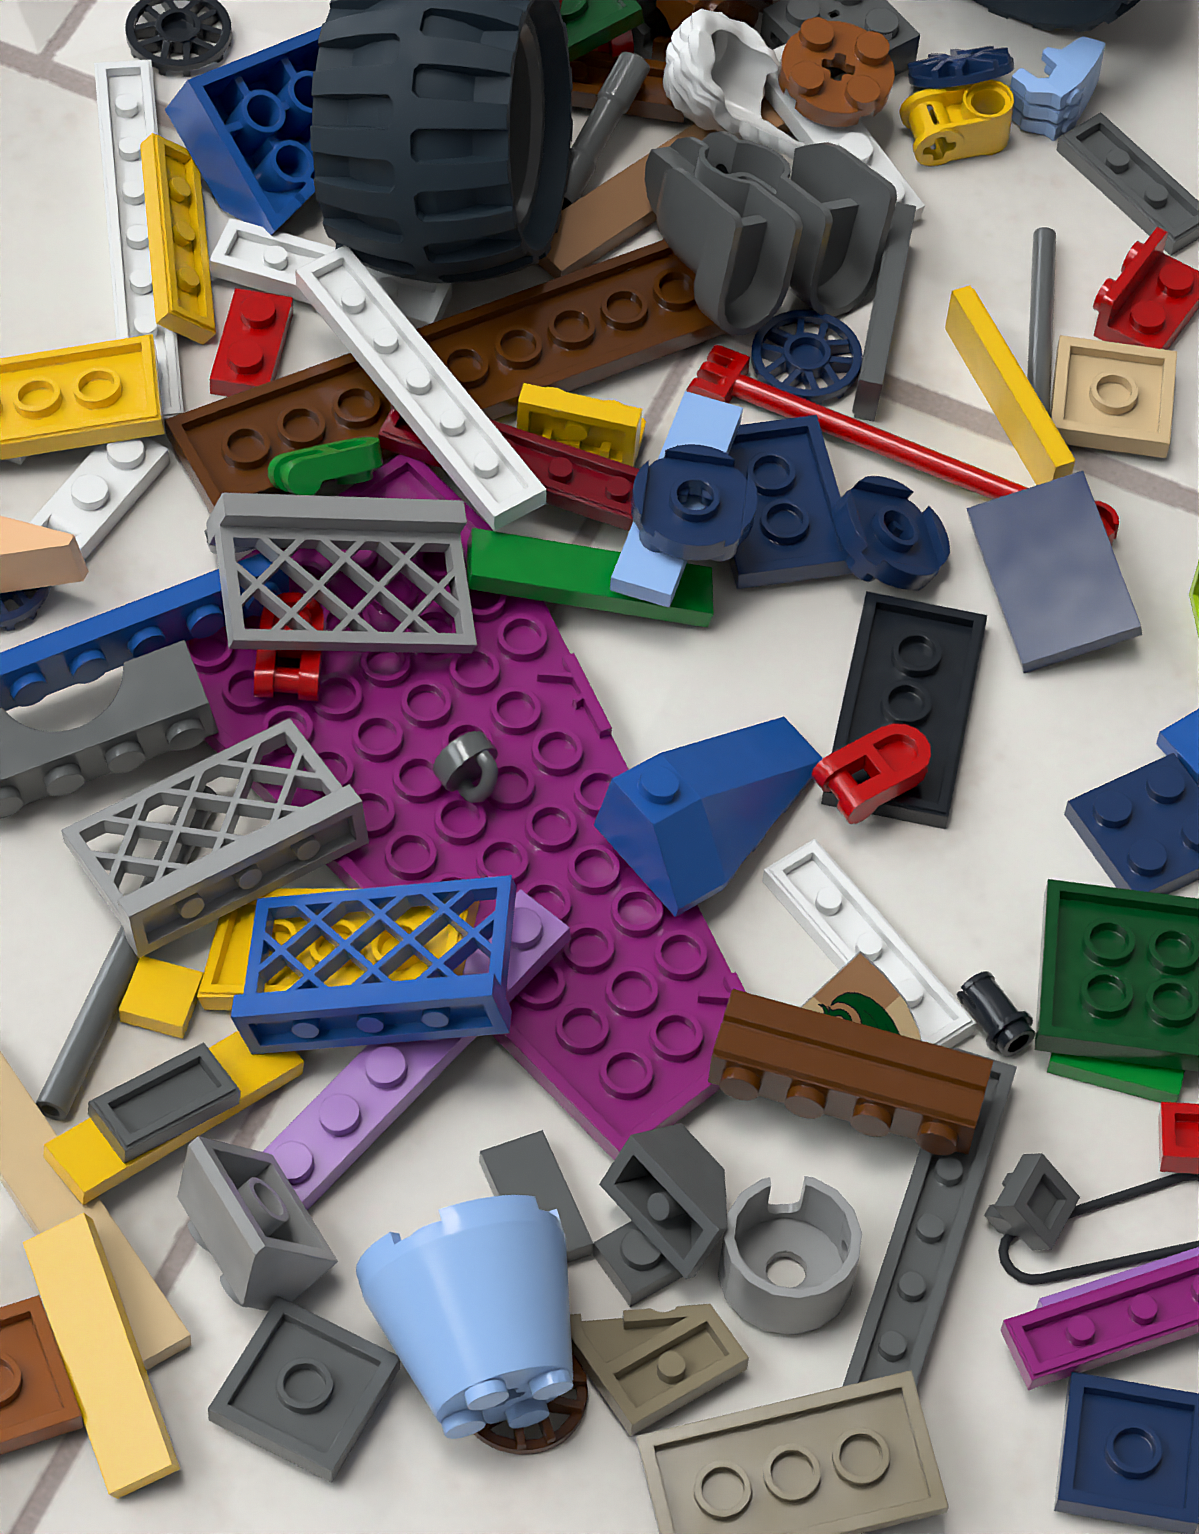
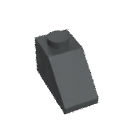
(671, 1194)

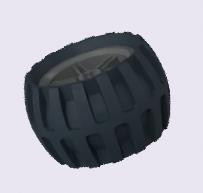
(442, 134)

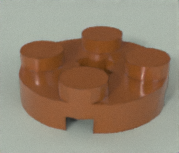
(841, 46)

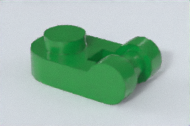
(305, 469)

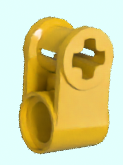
(963, 121)

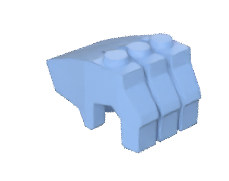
(1056, 102)

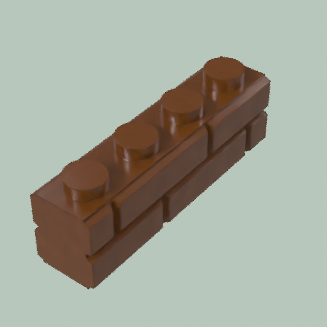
(849, 1073)

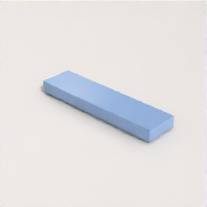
(657, 575)

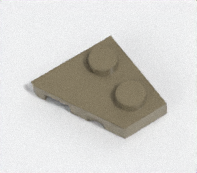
(656, 1359)

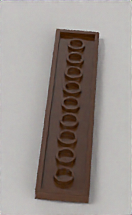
(541, 336)

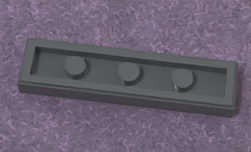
(883, 313)

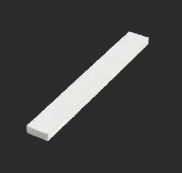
(125, 121)

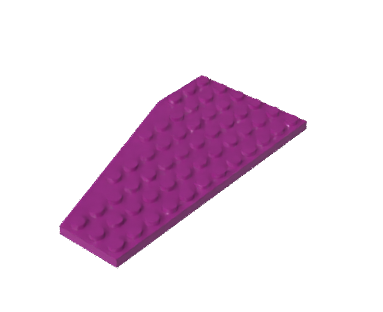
(636, 996)

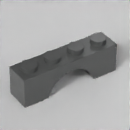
(152, 713)

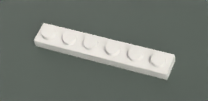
(421, 388)

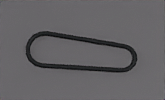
(1105, 1264)

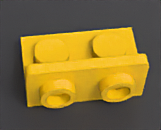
(582, 422)

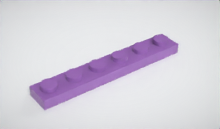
(392, 1075)

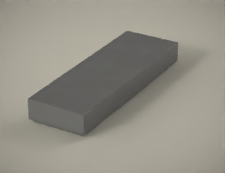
(1132, 180)

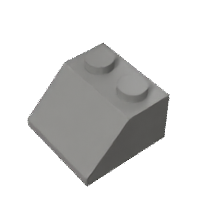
(251, 1223)

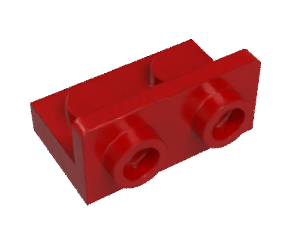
(1149, 298)

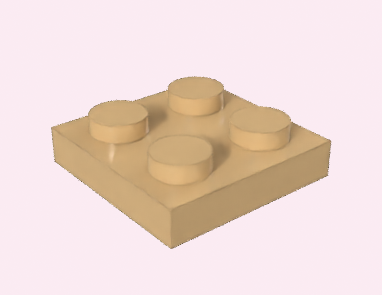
(1113, 396)

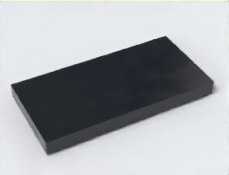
(918, 670)

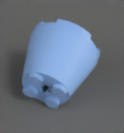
(477, 1310)

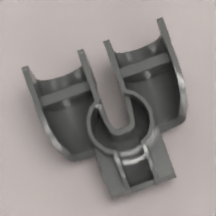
(757, 232)

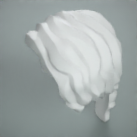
(719, 78)

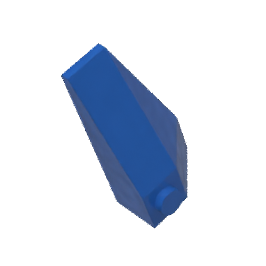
(704, 808)

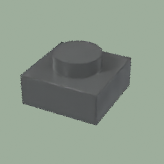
(634, 1263)

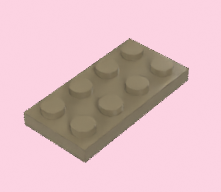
(799, 1465)

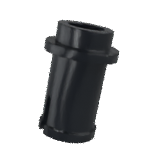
(1003, 1023)

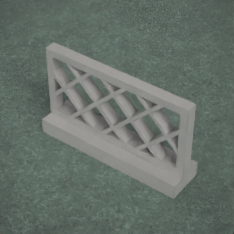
(349, 525)
(239, 865)

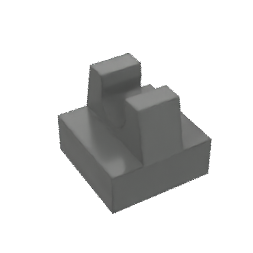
(1033, 1203)

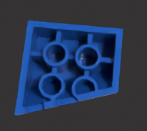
(253, 130)

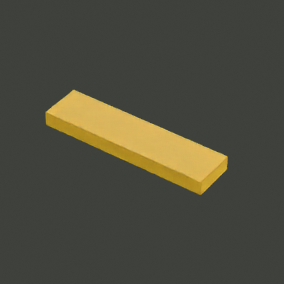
(177, 240)
(1007, 388)
(92, 1166)
(101, 1356)

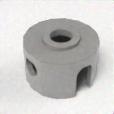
(815, 1231)

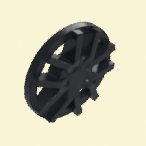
(178, 32)

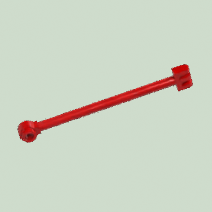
(726, 377)

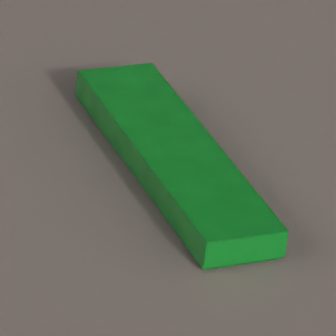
(576, 577)

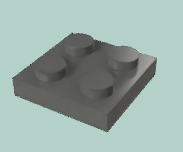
(304, 1389)

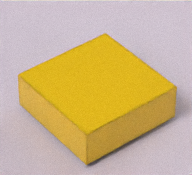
(161, 997)

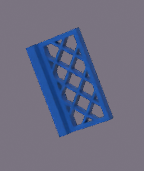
(374, 1006)

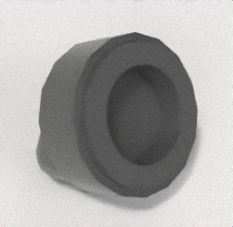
(464, 763)

